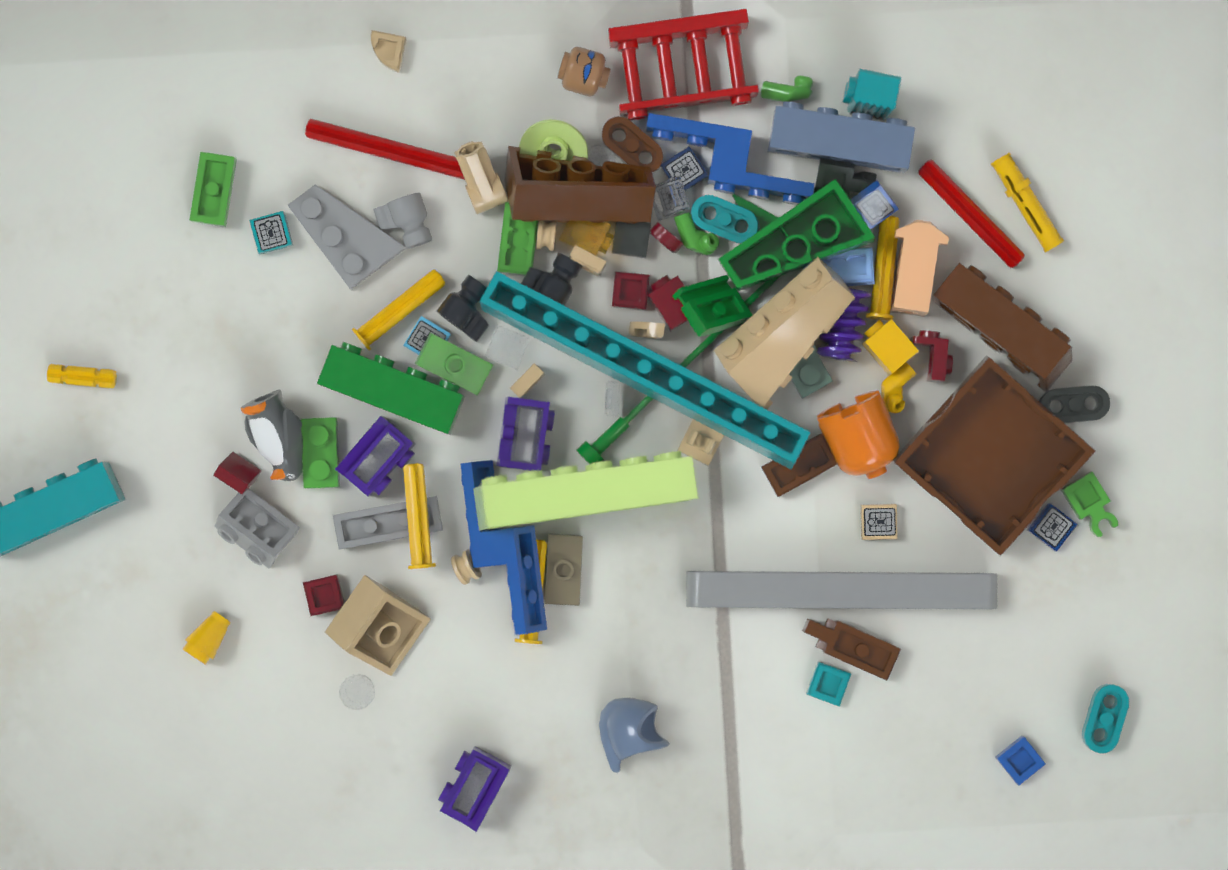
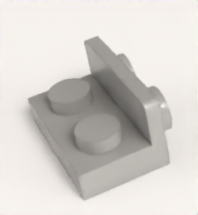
(255, 528)

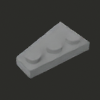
(343, 236)

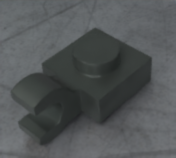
(844, 174)

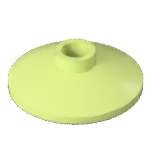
(554, 132)

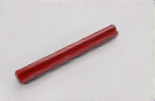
(383, 148)

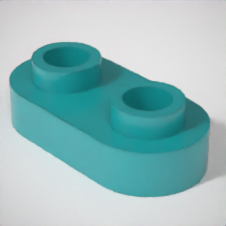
(725, 220)
(1109, 719)

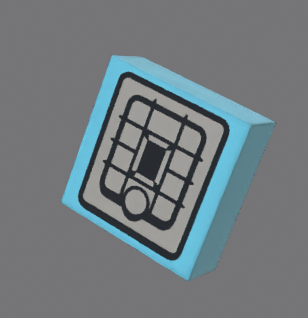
(421, 332)

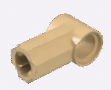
(482, 183)

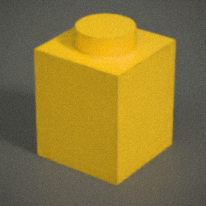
(888, 345)

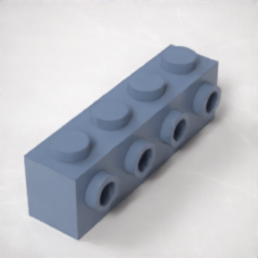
(841, 137)

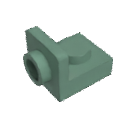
(810, 375)

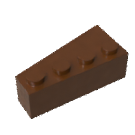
(577, 189)
(1005, 325)

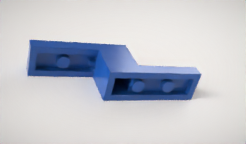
(728, 158)
(508, 547)

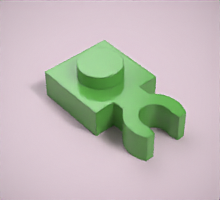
(1087, 499)

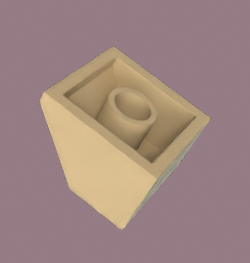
(377, 626)

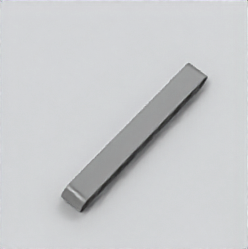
(841, 590)

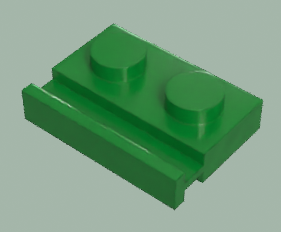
(712, 306)

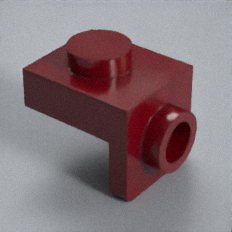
(940, 361)

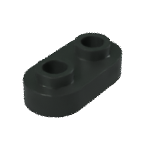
(1073, 403)

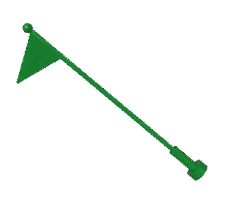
(593, 452)

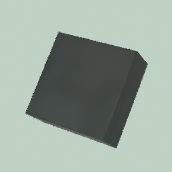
(631, 239)

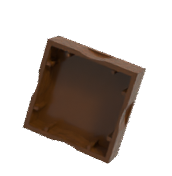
(993, 455)

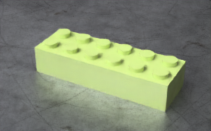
(586, 492)

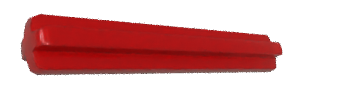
(971, 213)

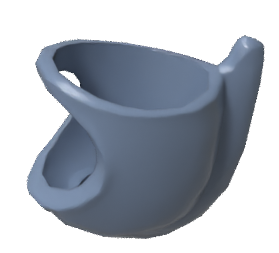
(628, 729)

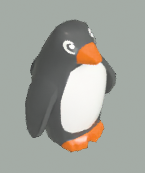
(275, 434)

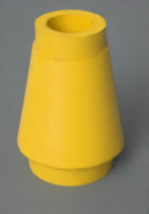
(207, 637)

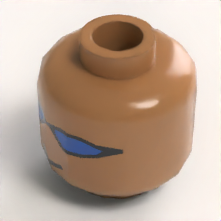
(583, 71)

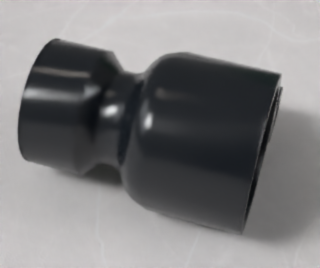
(556, 283)
(461, 310)

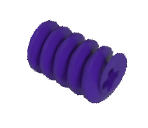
(843, 331)

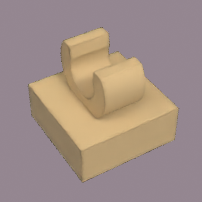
(700, 442)

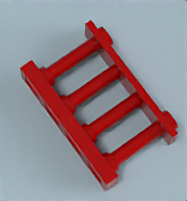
(662, 35)

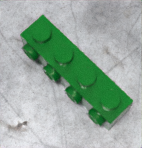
(391, 389)

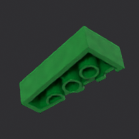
(815, 228)

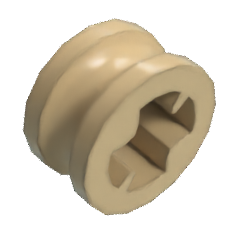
(546, 235)
(464, 567)

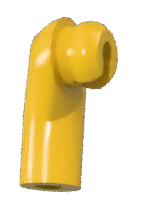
(893, 388)

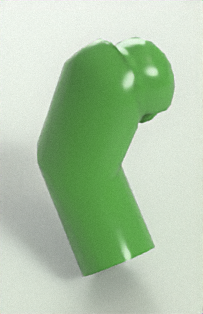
(788, 93)
(695, 239)

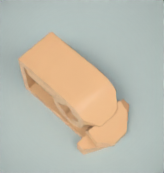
(916, 267)

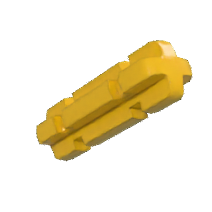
(81, 376)

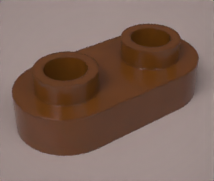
(633, 145)

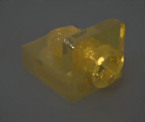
(588, 236)

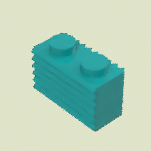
(872, 93)

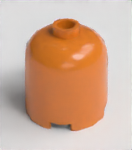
(861, 435)

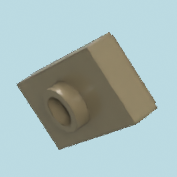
(563, 569)

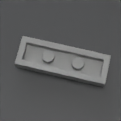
(380, 524)

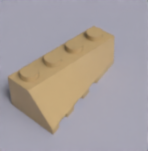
(784, 331)

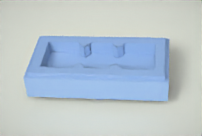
(854, 266)

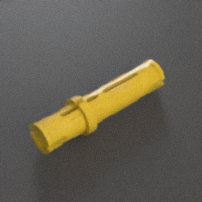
(1027, 202)

